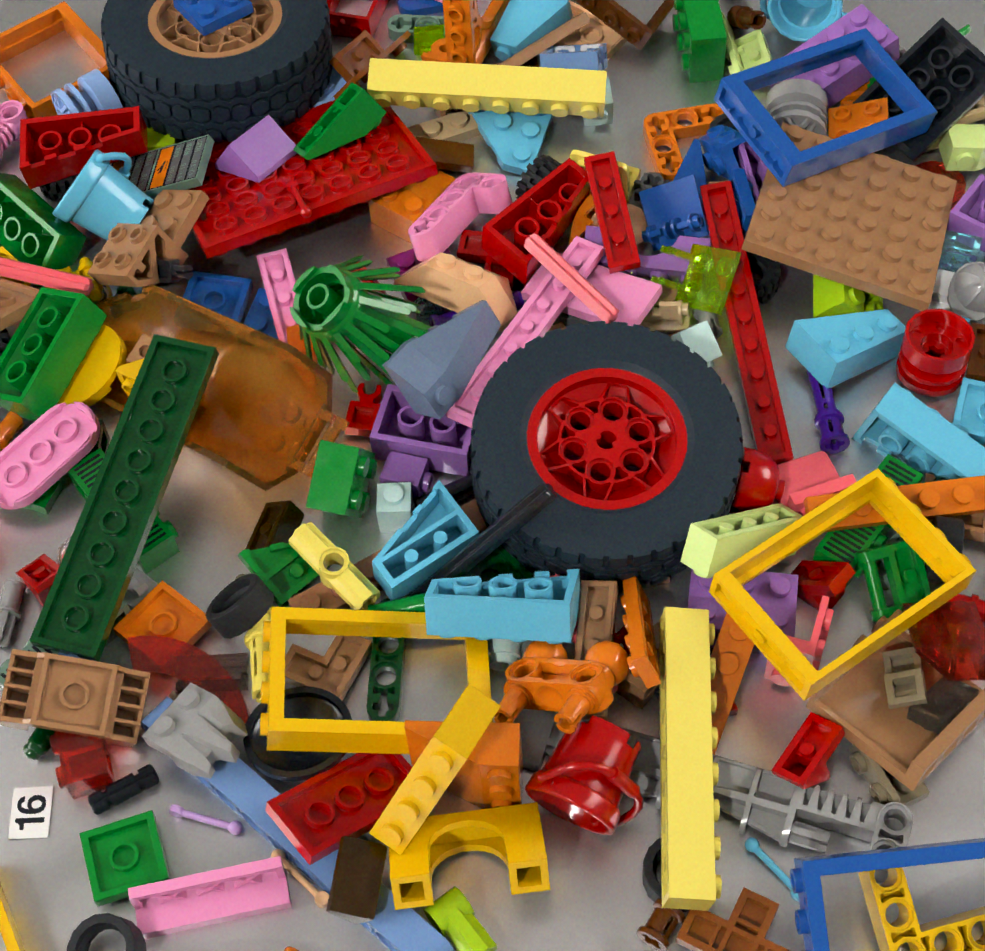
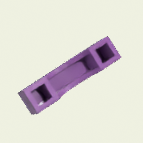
(657, 265)

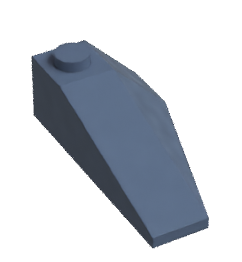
(441, 362)

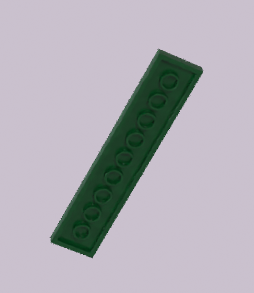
(124, 499)

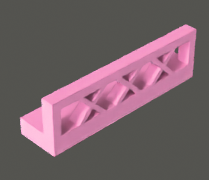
(211, 897)

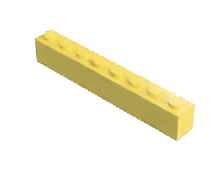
(487, 87)
(687, 761)

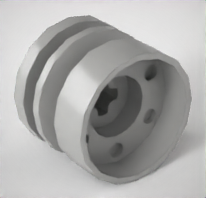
(799, 104)

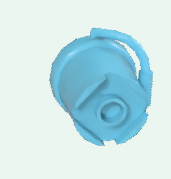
(802, 18)
(103, 196)

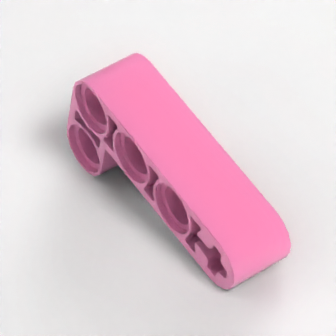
(456, 209)

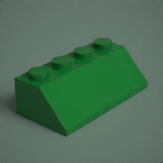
(31, 229)
(47, 351)

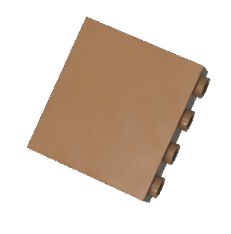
(884, 734)

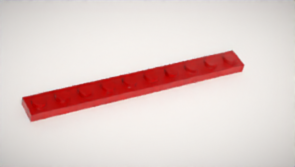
(747, 328)

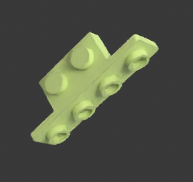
(747, 50)

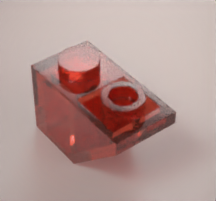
(83, 763)

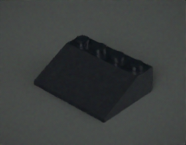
(946, 73)

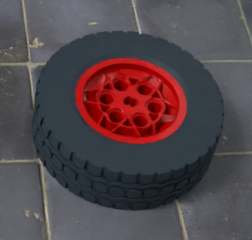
(633, 518)

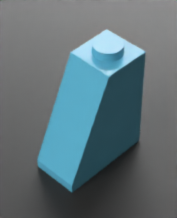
(526, 22)

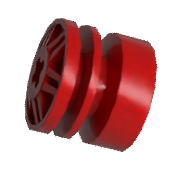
(935, 352)

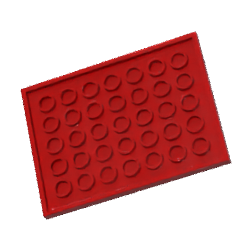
(349, 175)

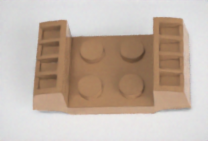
(73, 696)

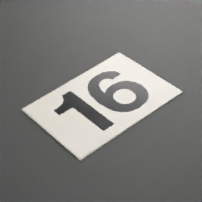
(30, 812)

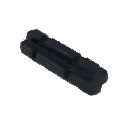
(123, 789)

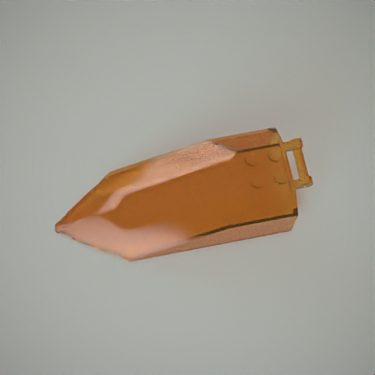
(261, 398)

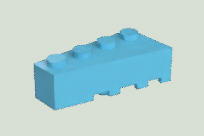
(921, 437)
(505, 607)

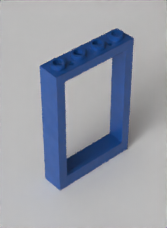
(776, 148)
(806, 877)

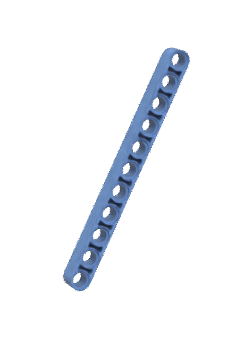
(247, 796)

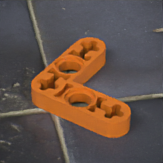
(671, 130)

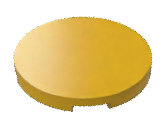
(97, 369)

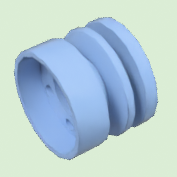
(94, 95)

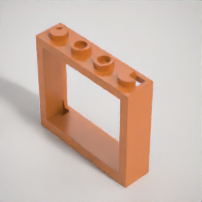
(35, 31)

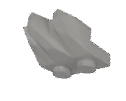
(197, 731)

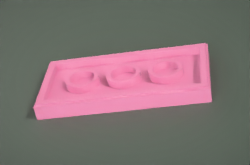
(626, 292)

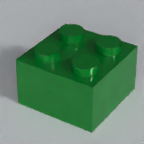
(341, 479)

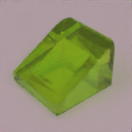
(425, 35)

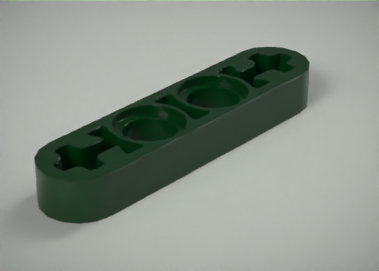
(385, 662)

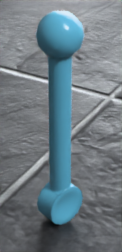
(753, 845)

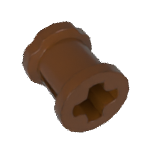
(660, 926)

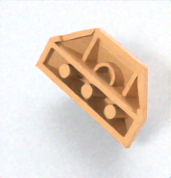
(461, 284)

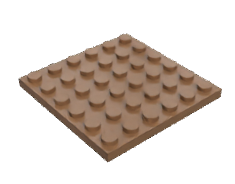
(857, 224)

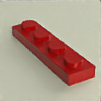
(612, 212)

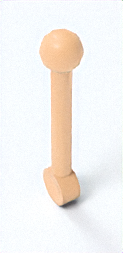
(321, 897)

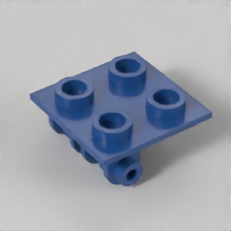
(673, 211)

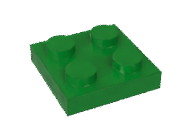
(123, 857)

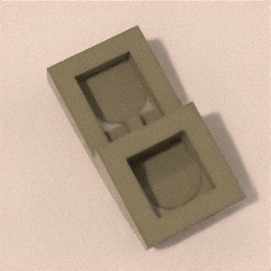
(904, 678)

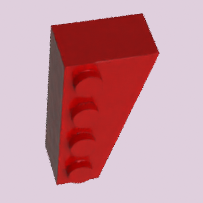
(64, 143)
(541, 210)

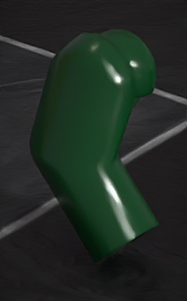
(38, 743)

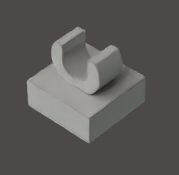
(138, 588)

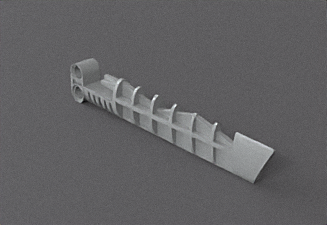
(748, 795)

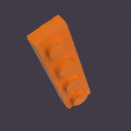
(640, 636)
(731, 655)

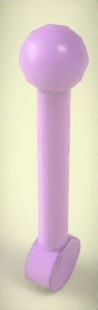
(234, 827)

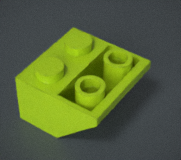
(837, 299)

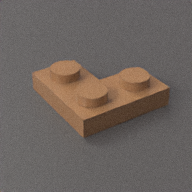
(329, 672)

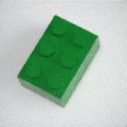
(700, 39)

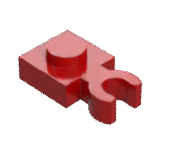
(363, 413)

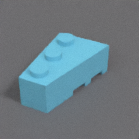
(845, 344)
(423, 544)

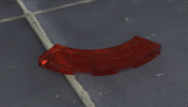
(188, 664)

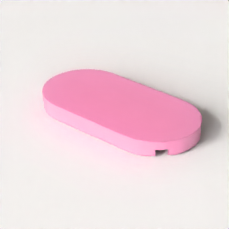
(46, 453)

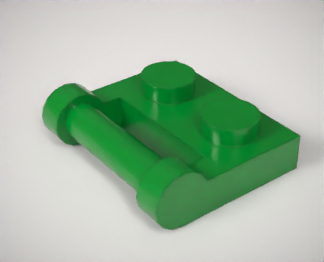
(904, 572)

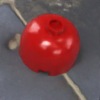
(757, 482)

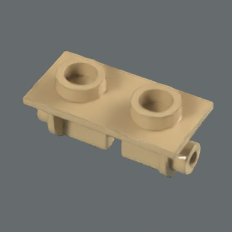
(668, 317)

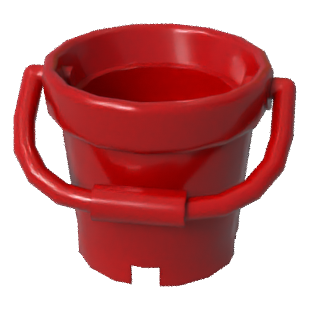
(588, 777)

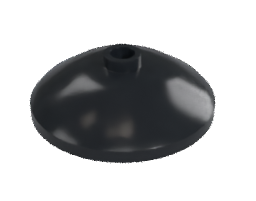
(295, 765)

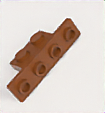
(354, 58)

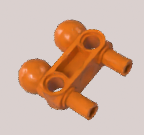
(554, 683)

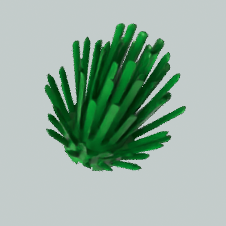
(343, 310)

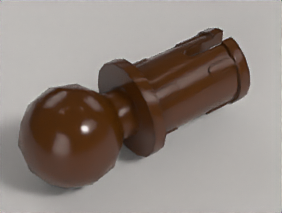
(745, 17)

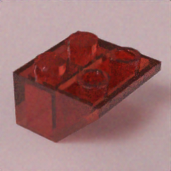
(951, 640)

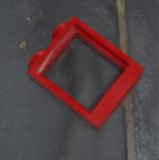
(353, 25)

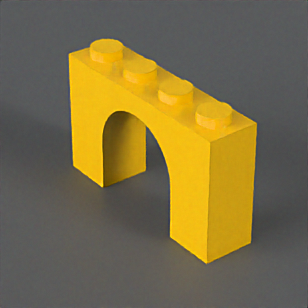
(435, 769)
(505, 831)

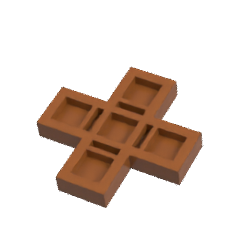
(742, 932)

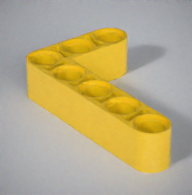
(906, 926)

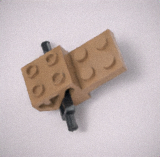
(151, 250)

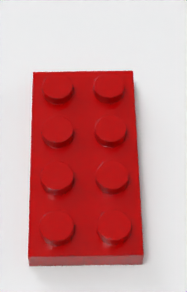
(338, 802)

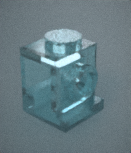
(959, 250)

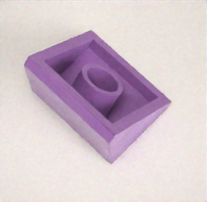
(257, 151)

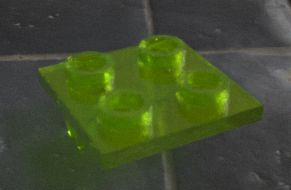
(706, 278)

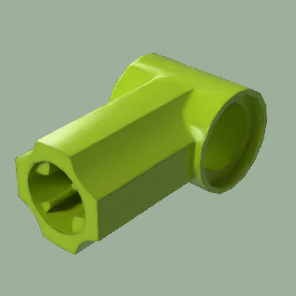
(456, 920)

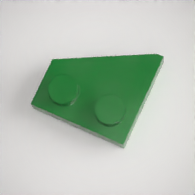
(279, 570)

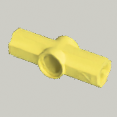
(321, 553)

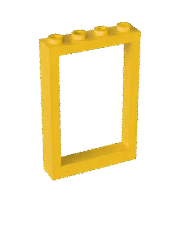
(901, 515)
(345, 735)

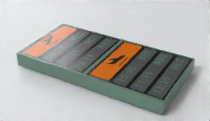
(171, 167)

